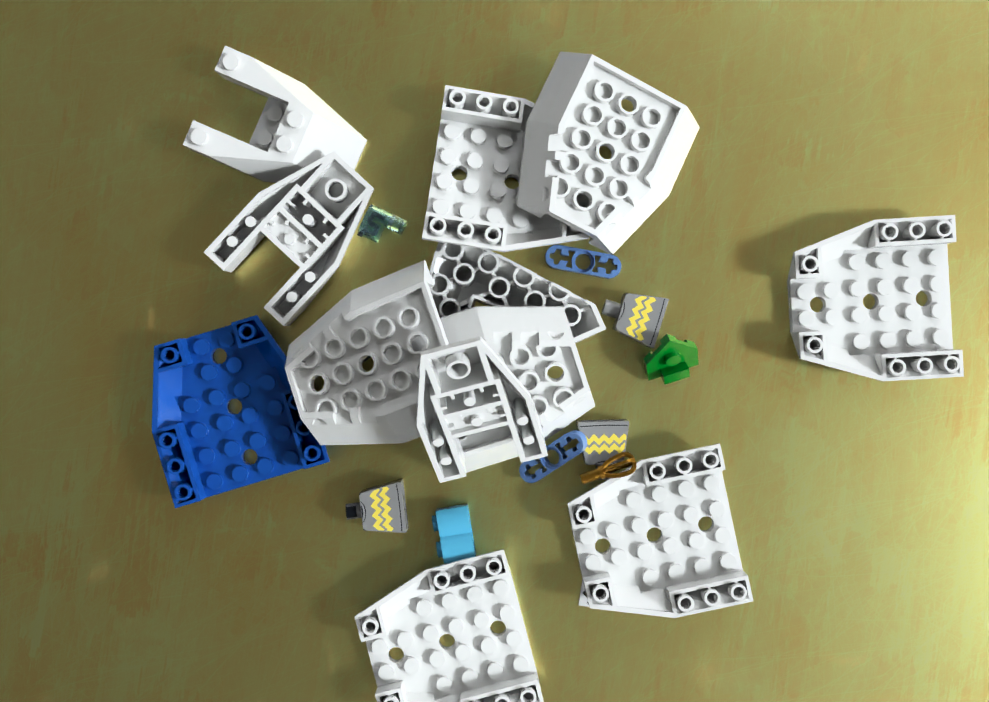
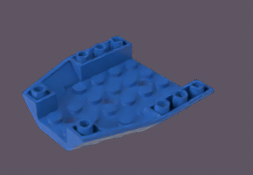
(198, 433)

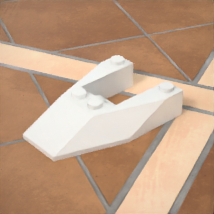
(290, 132)
(308, 219)
(467, 392)

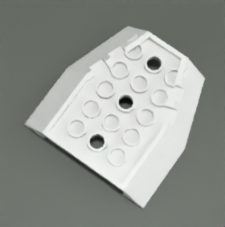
(486, 141)
(562, 142)
(892, 264)
(376, 323)
(529, 344)
(684, 568)
(461, 602)

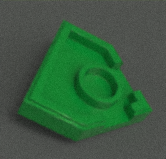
(671, 360)

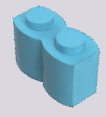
(454, 532)

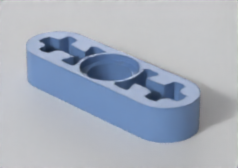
(601, 272)
(571, 453)

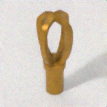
(604, 471)

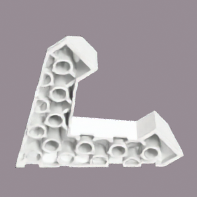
(480, 275)

